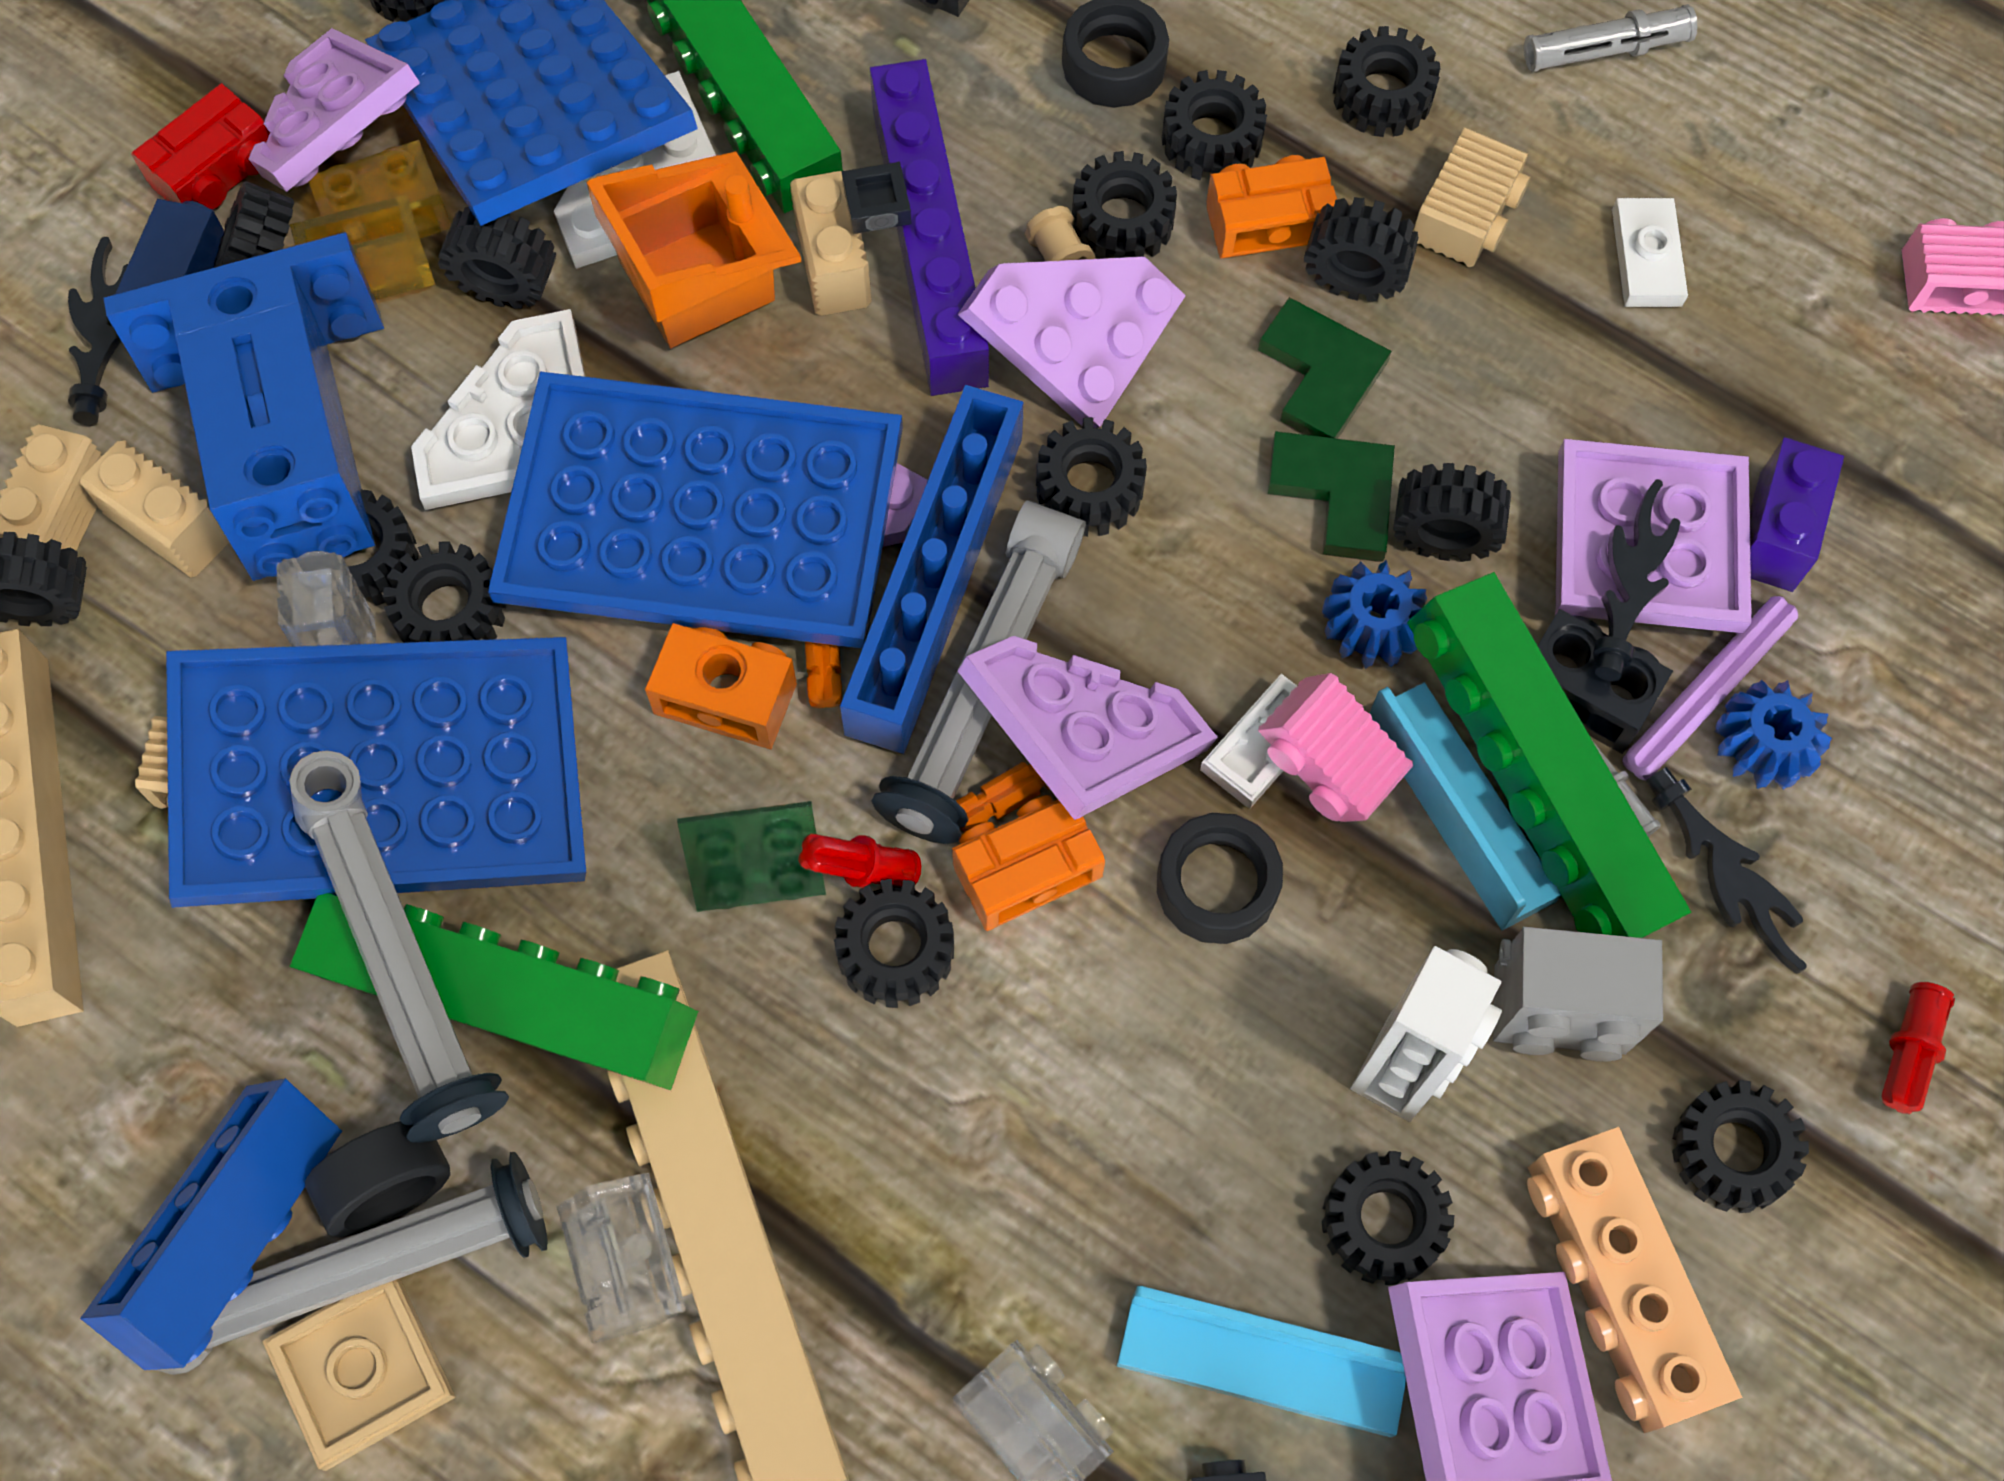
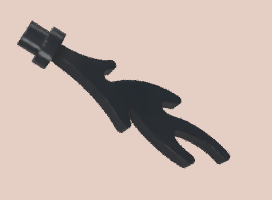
(98, 333)
(1630, 572)
(1726, 875)

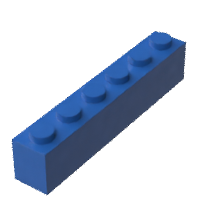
(932, 570)

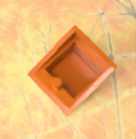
(693, 241)

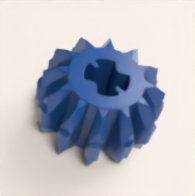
(1352, 620)
(1772, 734)

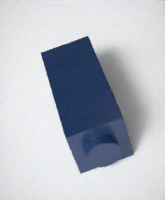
(173, 244)

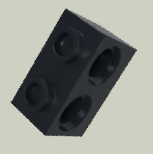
(1600, 709)

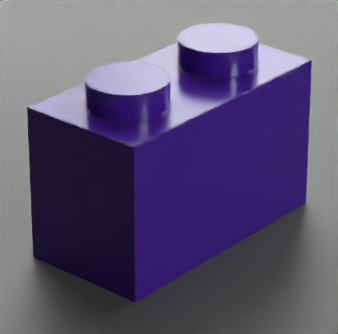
(1791, 512)

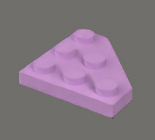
(331, 98)
(1075, 325)
(1083, 723)

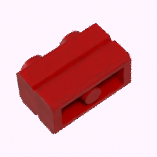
(203, 150)

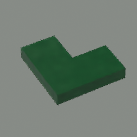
(1336, 366)
(1347, 475)

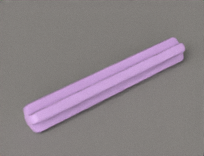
(1709, 688)

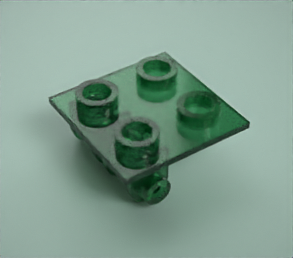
(749, 856)

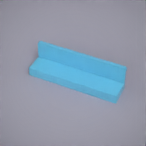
(1465, 807)
(1264, 1361)

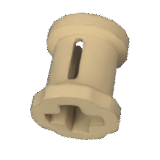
(1055, 236)

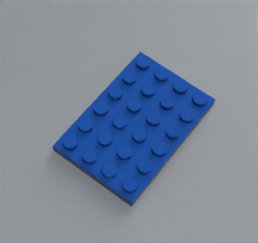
(531, 95)
(699, 509)
(453, 746)

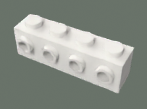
(1430, 1033)

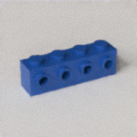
(212, 1228)

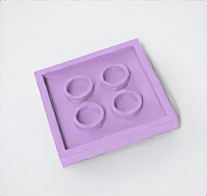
(1710, 556)
(1498, 1379)

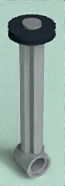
(923, 803)
(446, 1089)
(385, 1254)

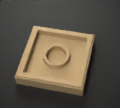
(358, 1372)

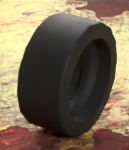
(1115, 85)
(1240, 835)
(375, 1180)

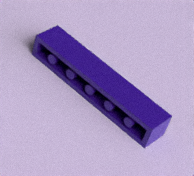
(935, 241)

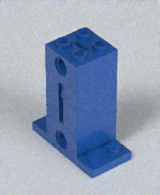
(263, 391)

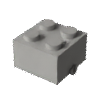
(1578, 992)

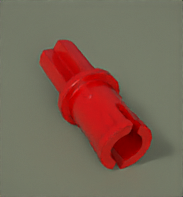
(859, 860)
(1917, 1047)

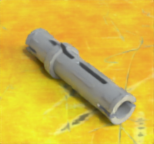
(1630, 34)

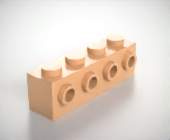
(1631, 1282)

